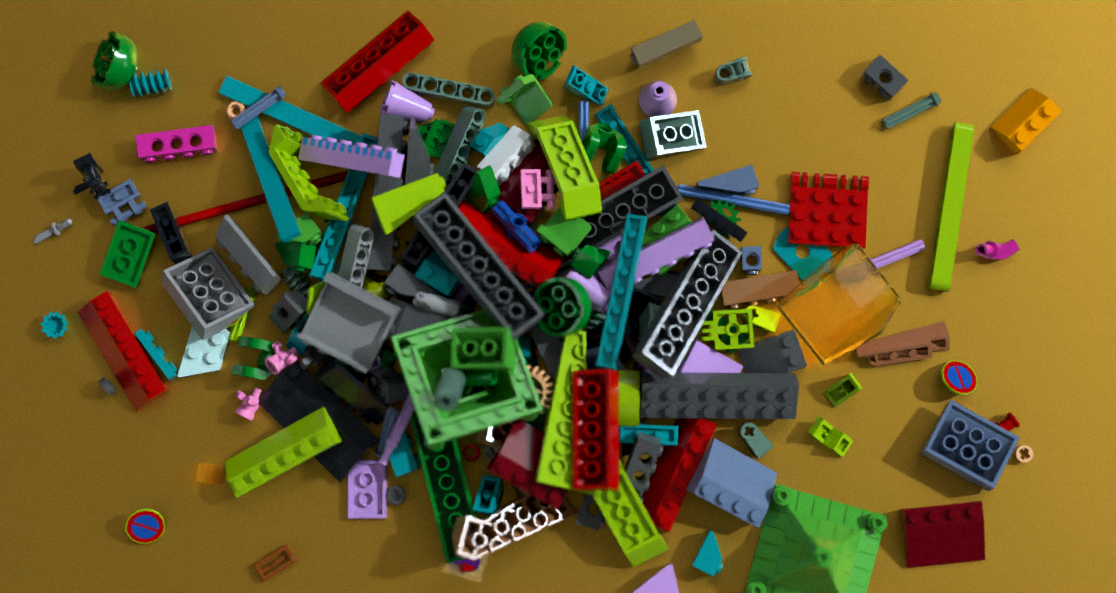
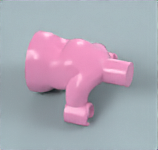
(280, 359)
(250, 403)

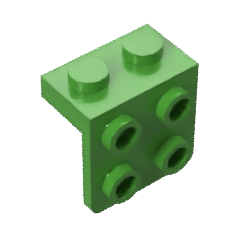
(526, 97)
(564, 234)

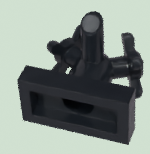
(91, 170)

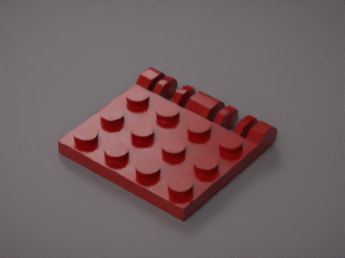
(828, 214)

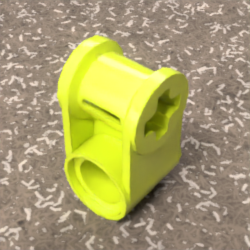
(764, 319)

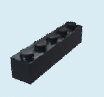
(719, 220)

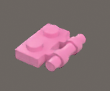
(531, 189)

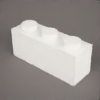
(508, 153)

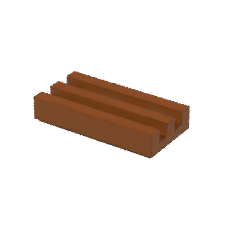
(261, 571)

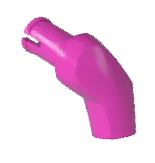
(995, 250)

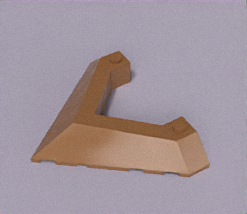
(510, 522)

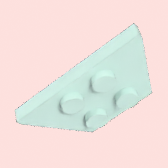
(204, 355)

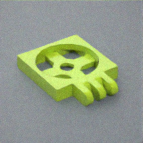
(713, 329)

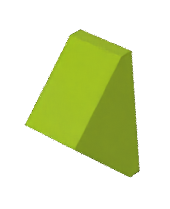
(843, 389)

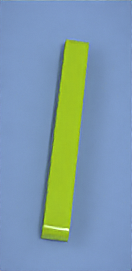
(951, 207)

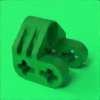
(605, 137)
(266, 350)

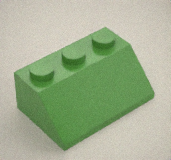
(670, 222)
(310, 232)
(483, 349)

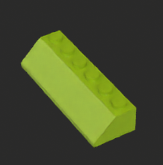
(281, 452)

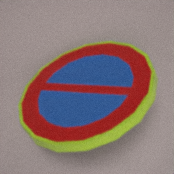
(959, 377)
(145, 526)

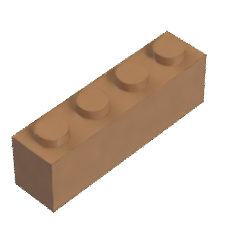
(757, 289)

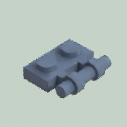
(120, 196)

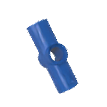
(516, 226)

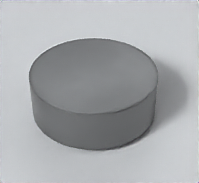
(107, 386)
(396, 495)

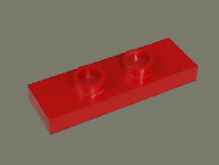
(620, 180)

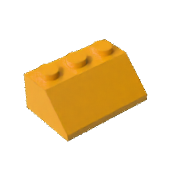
(1026, 120)

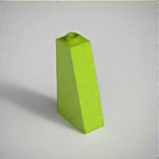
(403, 202)

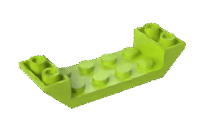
(284, 152)
(568, 165)
(630, 521)

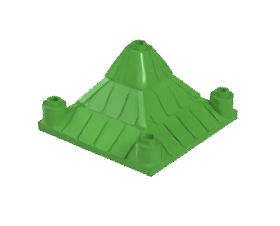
(427, 354)
(814, 546)

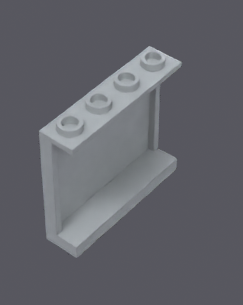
(349, 323)

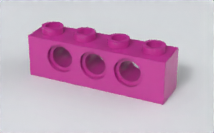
(146, 143)

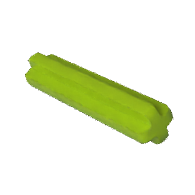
(237, 329)

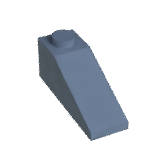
(733, 182)

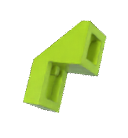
(830, 436)

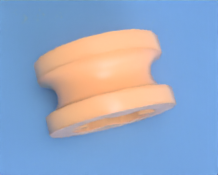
(1029, 451)

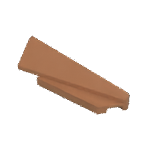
(906, 345)

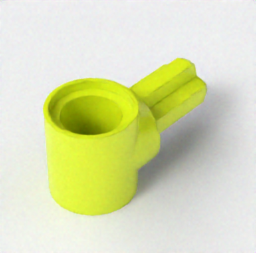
(375, 288)

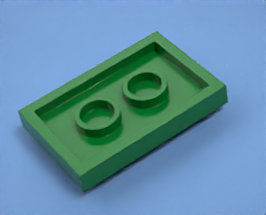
(127, 253)

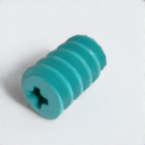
(150, 83)

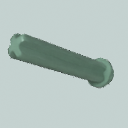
(912, 110)

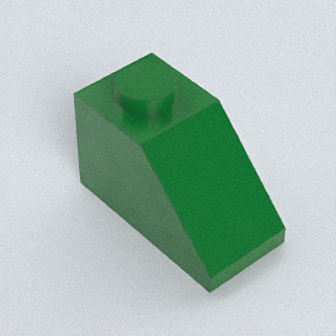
(484, 190)
(297, 255)
(590, 260)

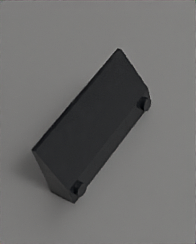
(298, 394)

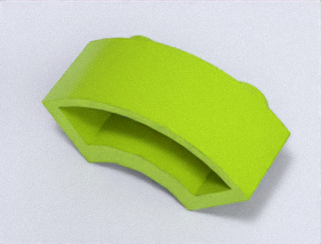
(629, 398)

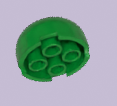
(536, 41)
(123, 62)
(564, 306)

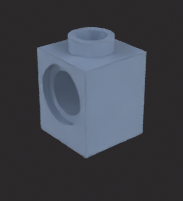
(754, 251)

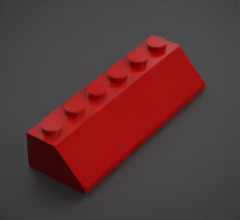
(378, 61)
(532, 266)
(123, 350)
(596, 430)
(676, 470)

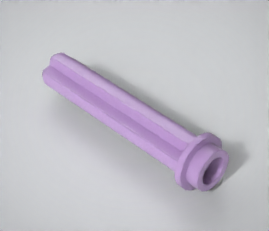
(898, 253)

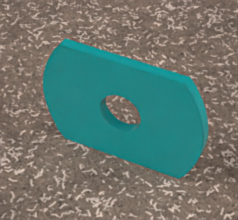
(806, 265)

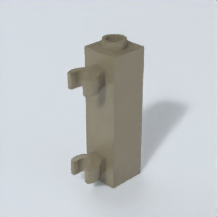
(666, 44)

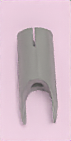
(437, 304)

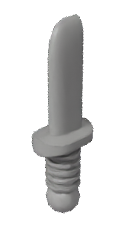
(52, 231)

